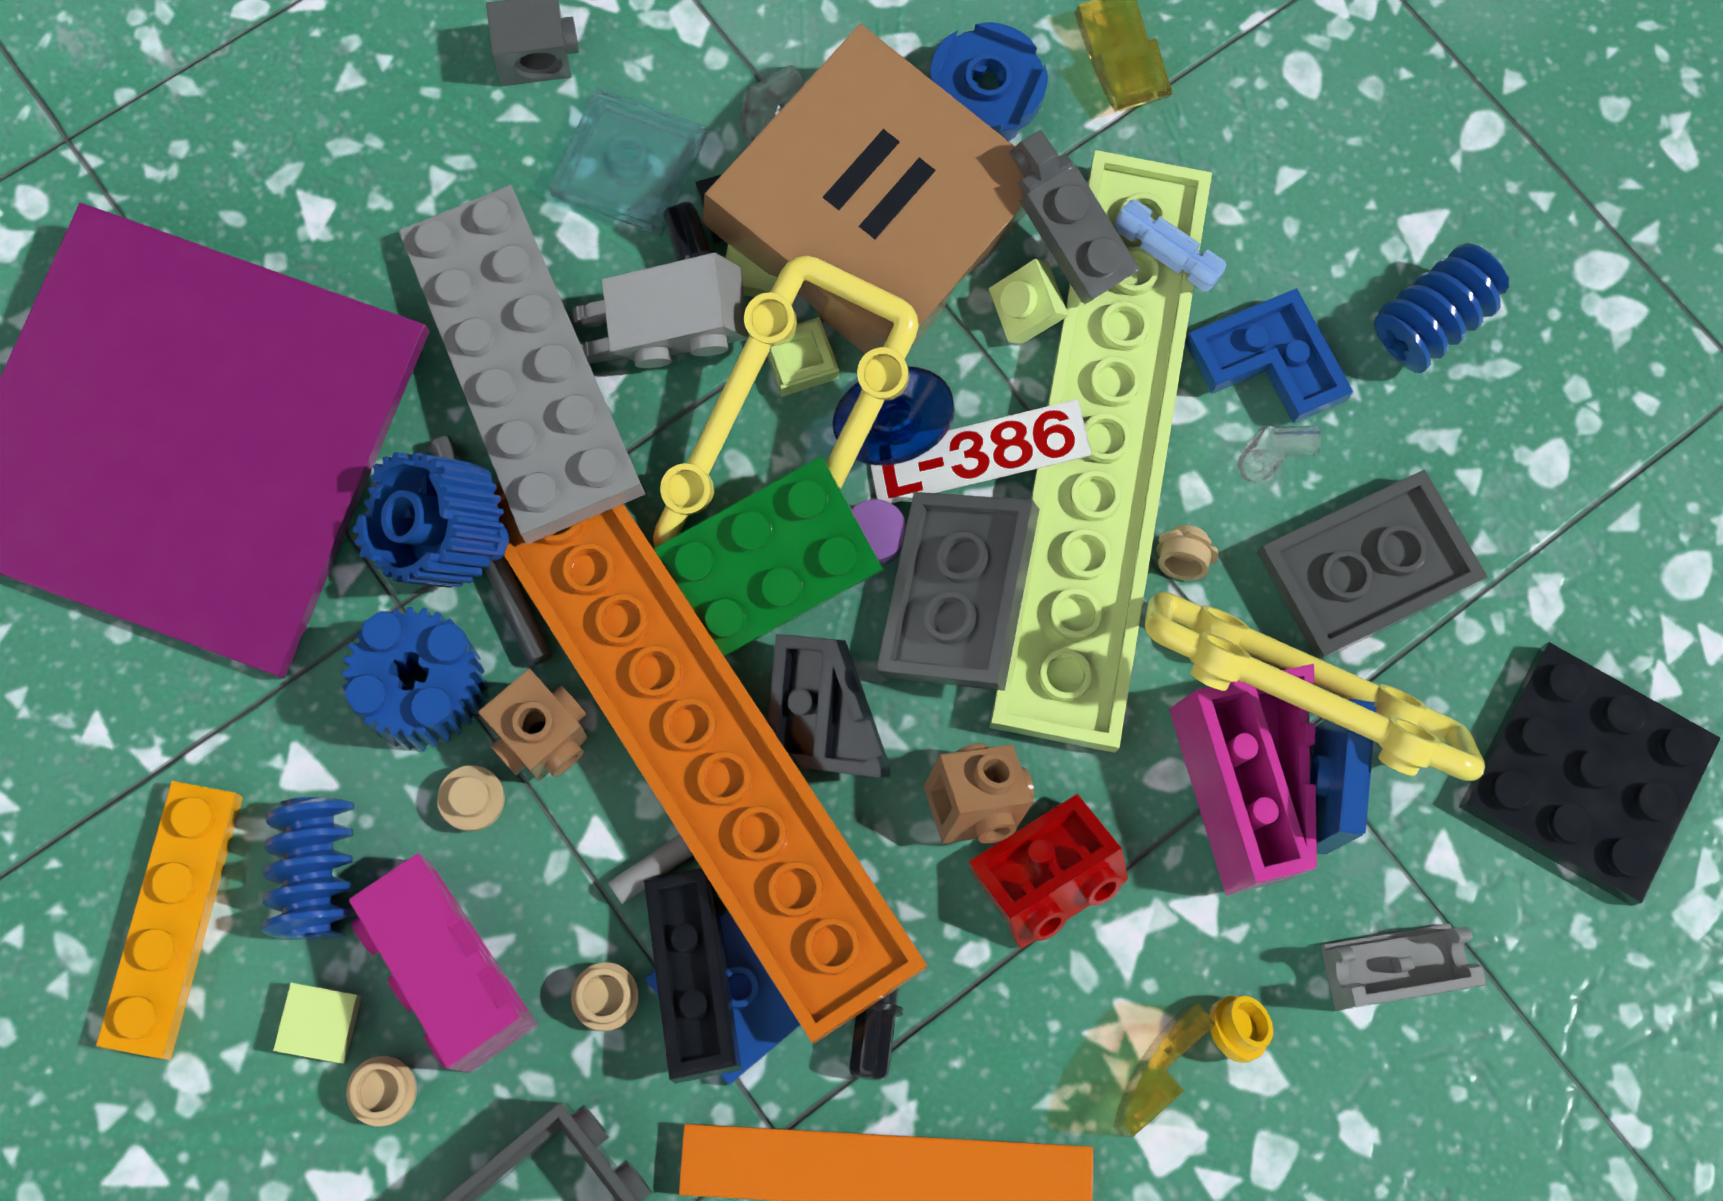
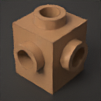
(521, 711)
(978, 793)

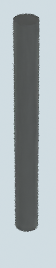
(506, 586)

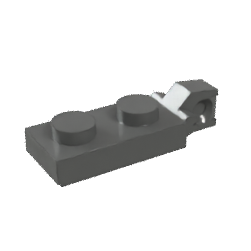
(1070, 219)

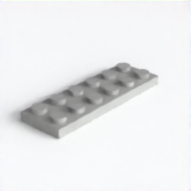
(520, 365)

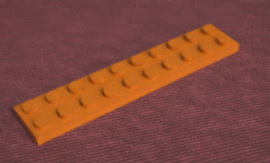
(716, 768)

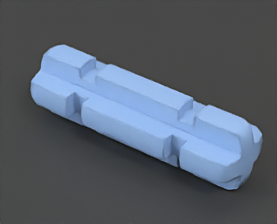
(1170, 245)

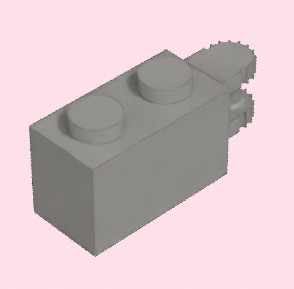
(667, 312)

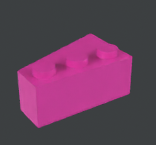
(1251, 780)
(440, 966)

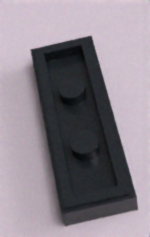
(692, 976)

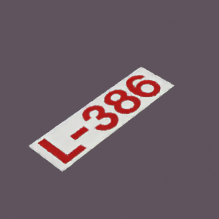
(989, 452)

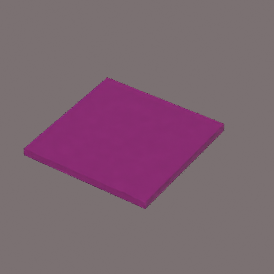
(191, 436)

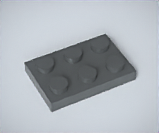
(1371, 565)
(958, 590)

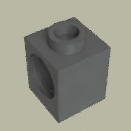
(530, 40)

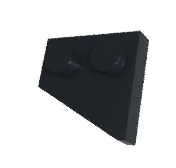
(822, 708)

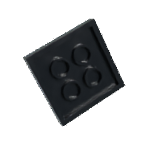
(1590, 773)

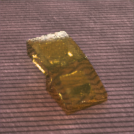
(1121, 54)
(1151, 1085)

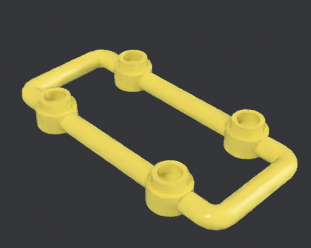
(771, 323)
(1222, 654)

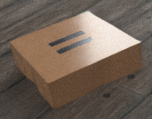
(874, 179)

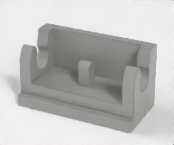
(1400, 966)

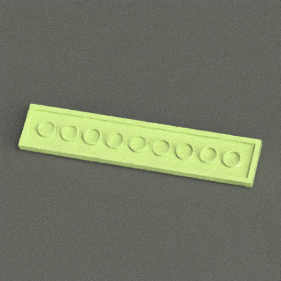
(1101, 510)

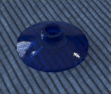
(905, 424)

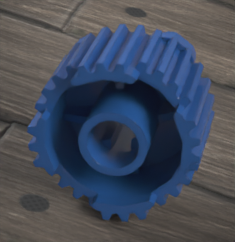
(431, 520)
(394, 649)

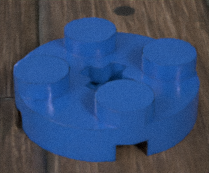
(996, 50)

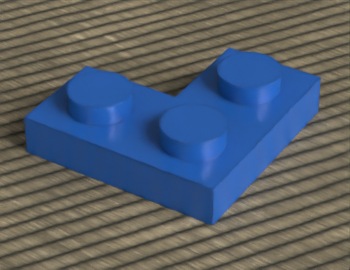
(1276, 340)

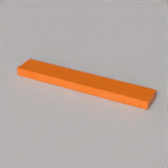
(876, 1167)

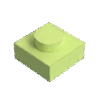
(1028, 301)

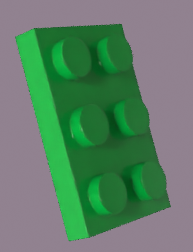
(770, 557)

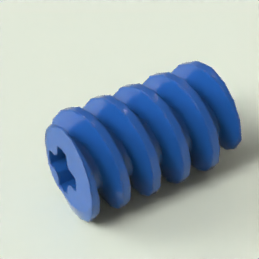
(1442, 306)
(306, 868)

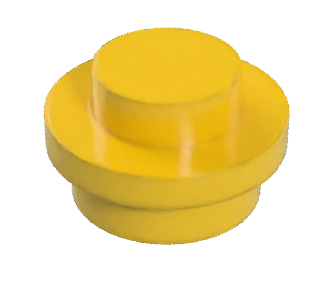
(1241, 1028)

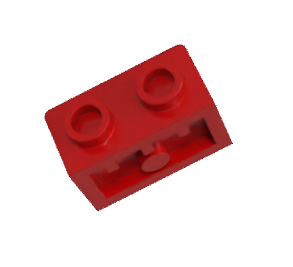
(1051, 871)

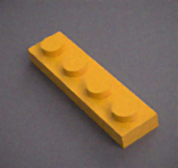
(170, 921)

